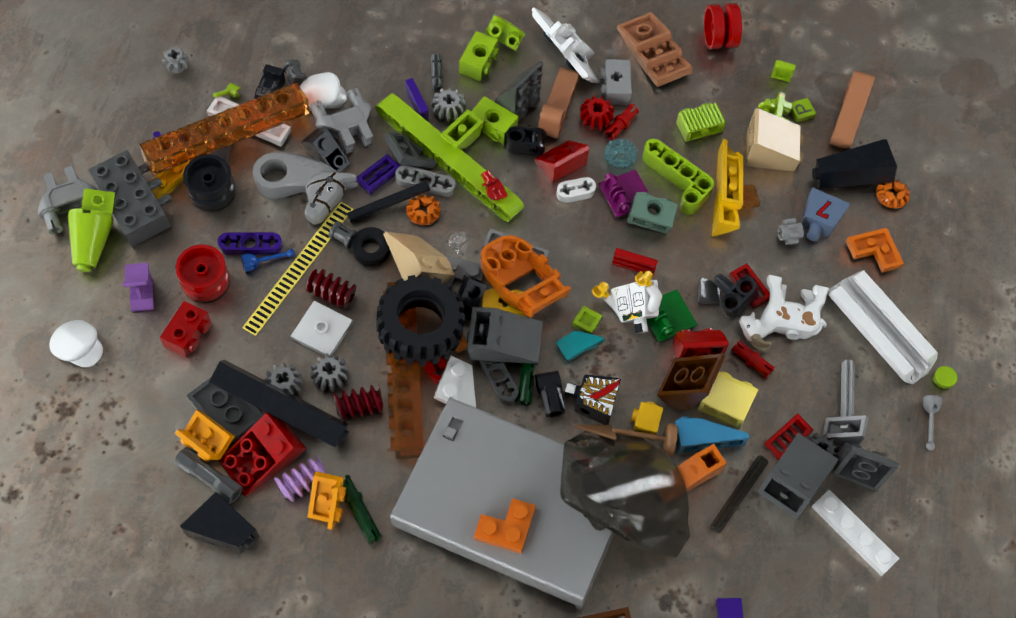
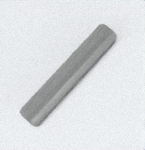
(847, 388)

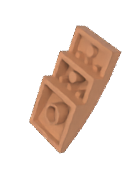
(654, 49)

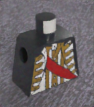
(595, 397)

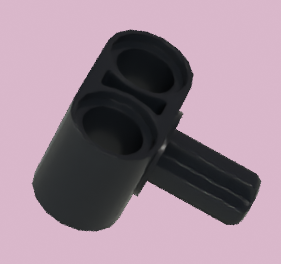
(734, 293)

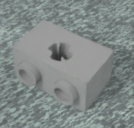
(616, 81)

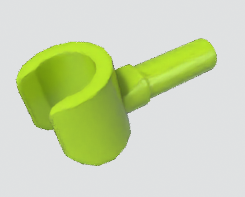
(230, 90)

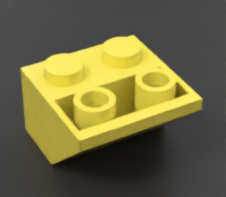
(728, 400)

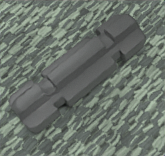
(436, 71)

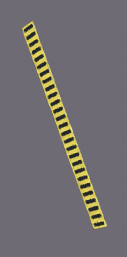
(295, 271)

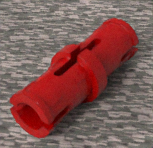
(621, 122)
(753, 359)

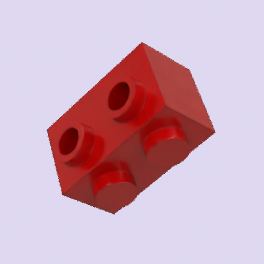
(185, 329)

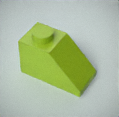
(463, 130)

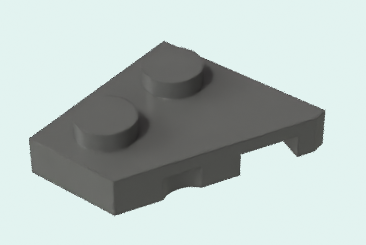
(407, 151)

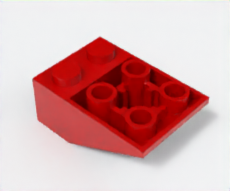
(262, 453)

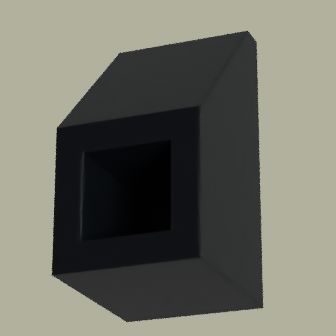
(325, 149)

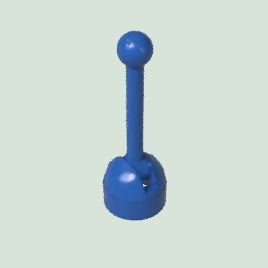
(250, 261)

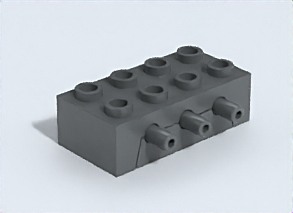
(134, 203)

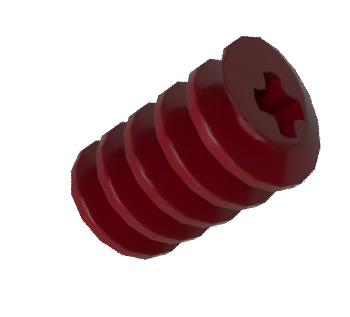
(330, 289)
(358, 402)

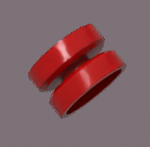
(722, 26)
(202, 273)

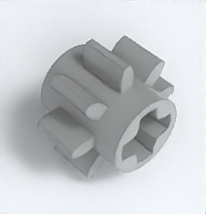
(175, 60)
(790, 231)

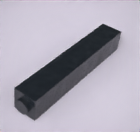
(279, 403)

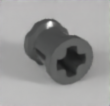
(295, 72)
(342, 234)

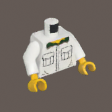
(633, 301)

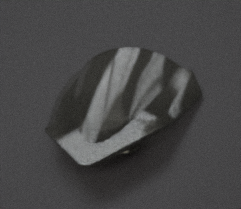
(627, 489)

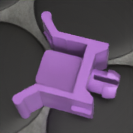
(141, 286)

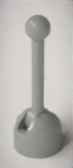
(932, 405)

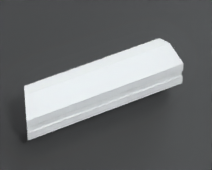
(884, 326)

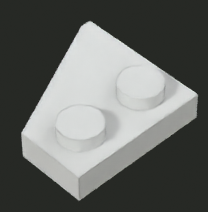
(456, 383)

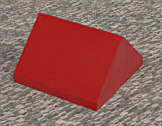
(563, 160)

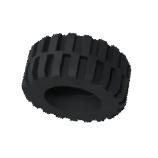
(426, 294)

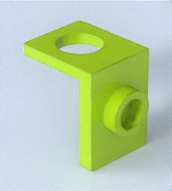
(98, 200)

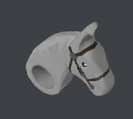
(303, 174)

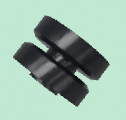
(209, 182)

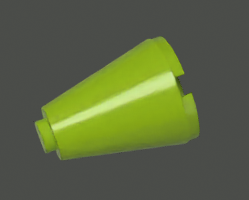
(88, 237)

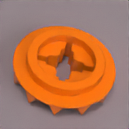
(888, 199)
(419, 216)

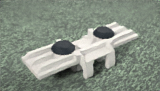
(573, 48)

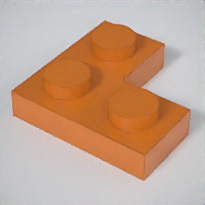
(878, 244)
(509, 533)

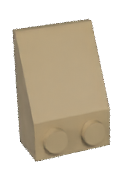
(418, 257)

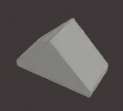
(846, 429)

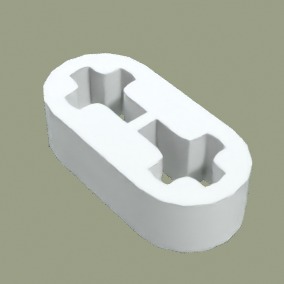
(575, 190)

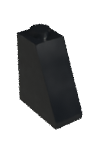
(221, 526)

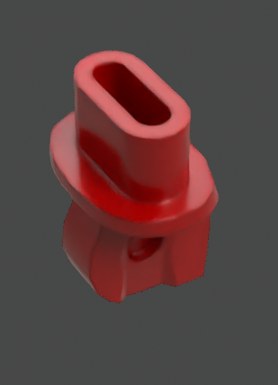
(494, 188)

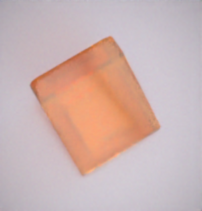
(750, 196)

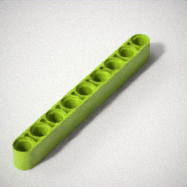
(450, 159)

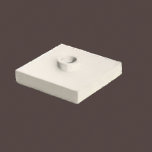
(321, 329)

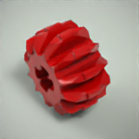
(596, 113)

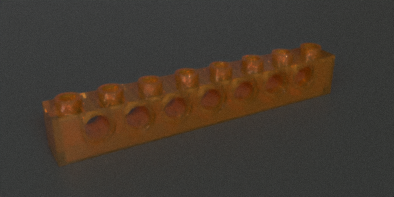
(224, 128)
(405, 445)

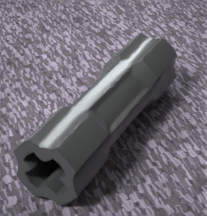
(192, 464)

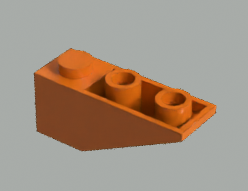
(702, 467)

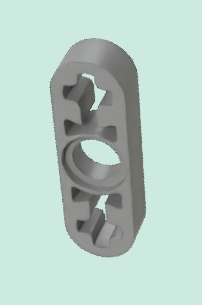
(420, 173)

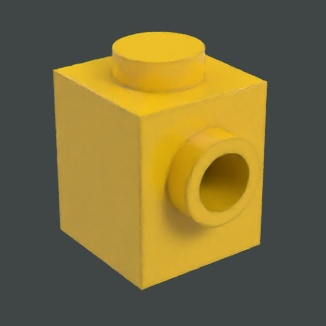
(647, 417)

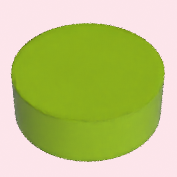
(945, 377)

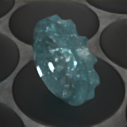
(620, 146)

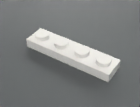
(274, 135)
(855, 533)

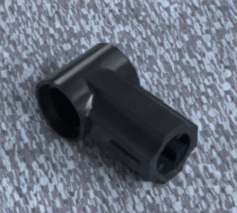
(550, 388)

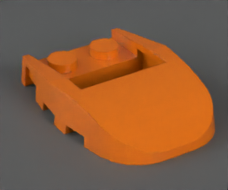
(512, 258)

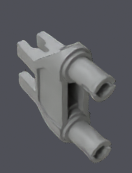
(347, 122)
(61, 198)

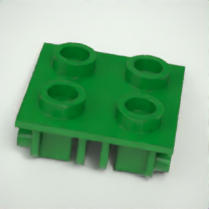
(672, 317)

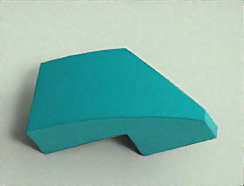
(577, 343)

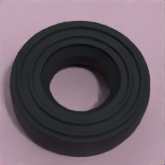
(364, 257)

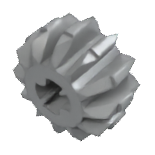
(448, 104)
(333, 364)
(285, 374)

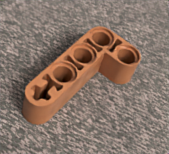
(852, 109)
(555, 111)

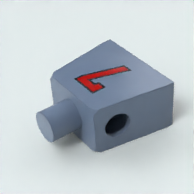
(822, 214)

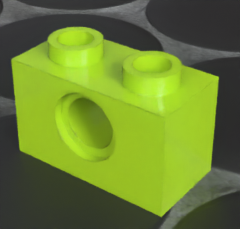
(478, 56)
(503, 119)

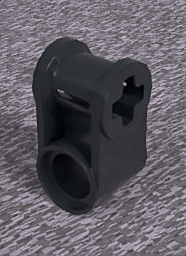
(526, 140)

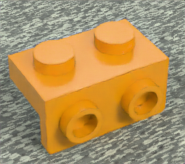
(205, 436)
(326, 497)

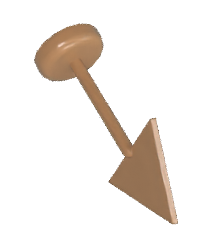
(668, 439)

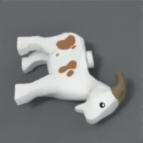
(784, 316)

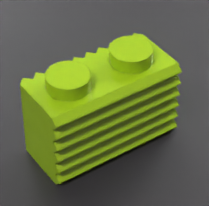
(700, 121)

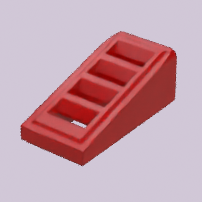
(800, 422)

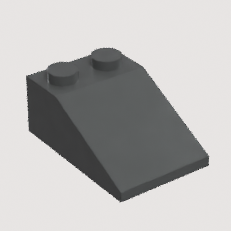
(864, 466)

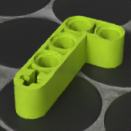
(658, 155)

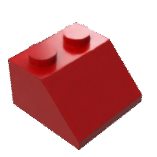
(699, 343)

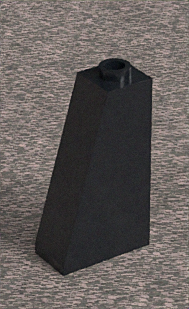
(856, 166)

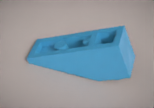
(698, 434)

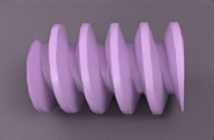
(299, 480)

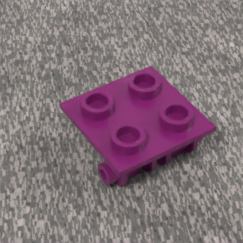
(621, 190)

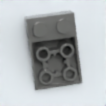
(523, 92)
(503, 336)
(798, 476)

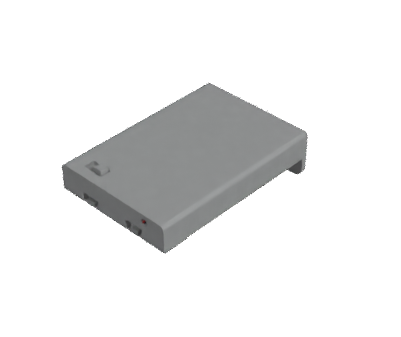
(476, 468)

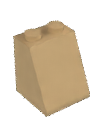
(773, 142)

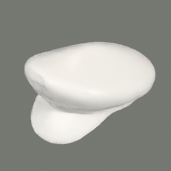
(324, 88)
(76, 343)

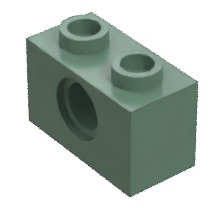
(659, 222)

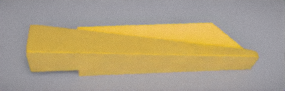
(727, 190)

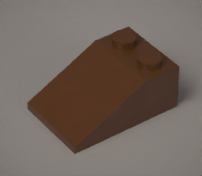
(689, 380)

